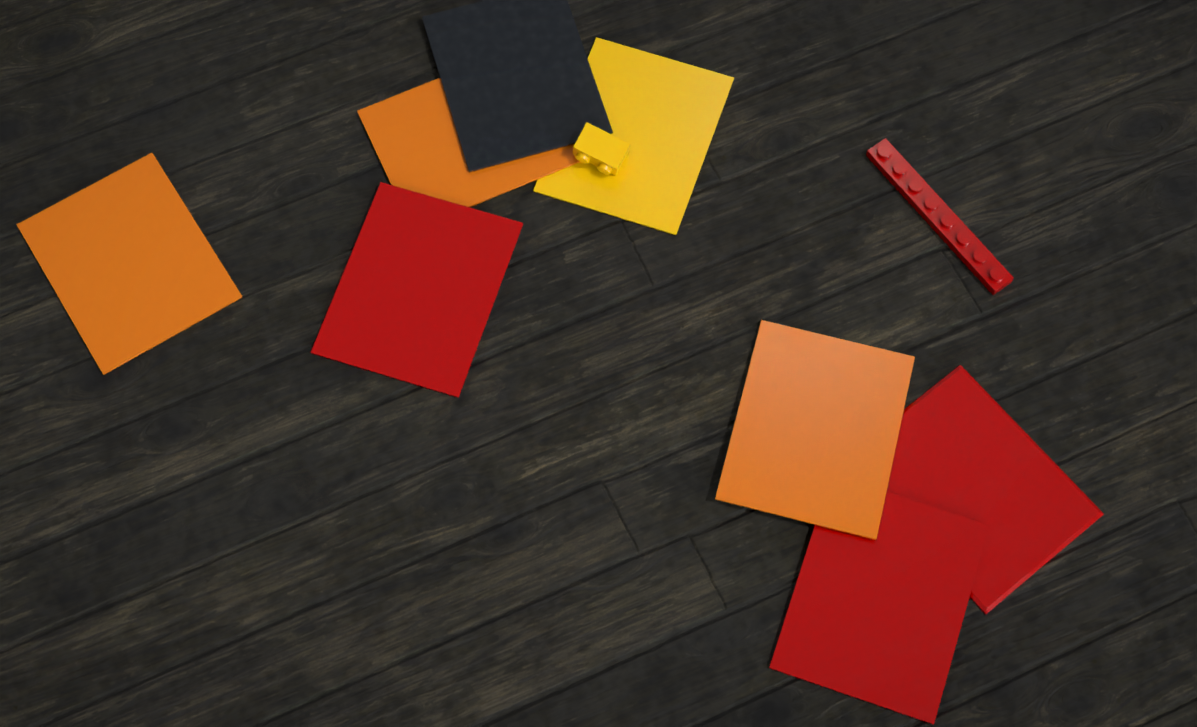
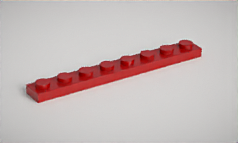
(939, 216)

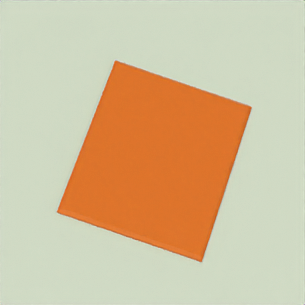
(424, 154)
(128, 262)
(816, 429)

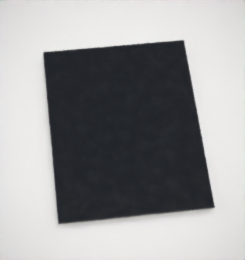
(514, 78)

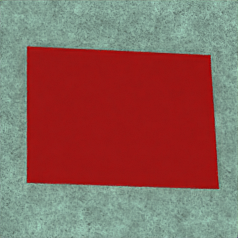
(418, 289)
(977, 462)
(884, 610)

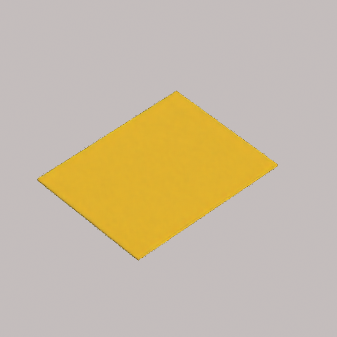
(667, 118)

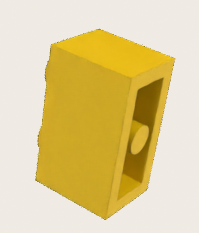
(600, 149)

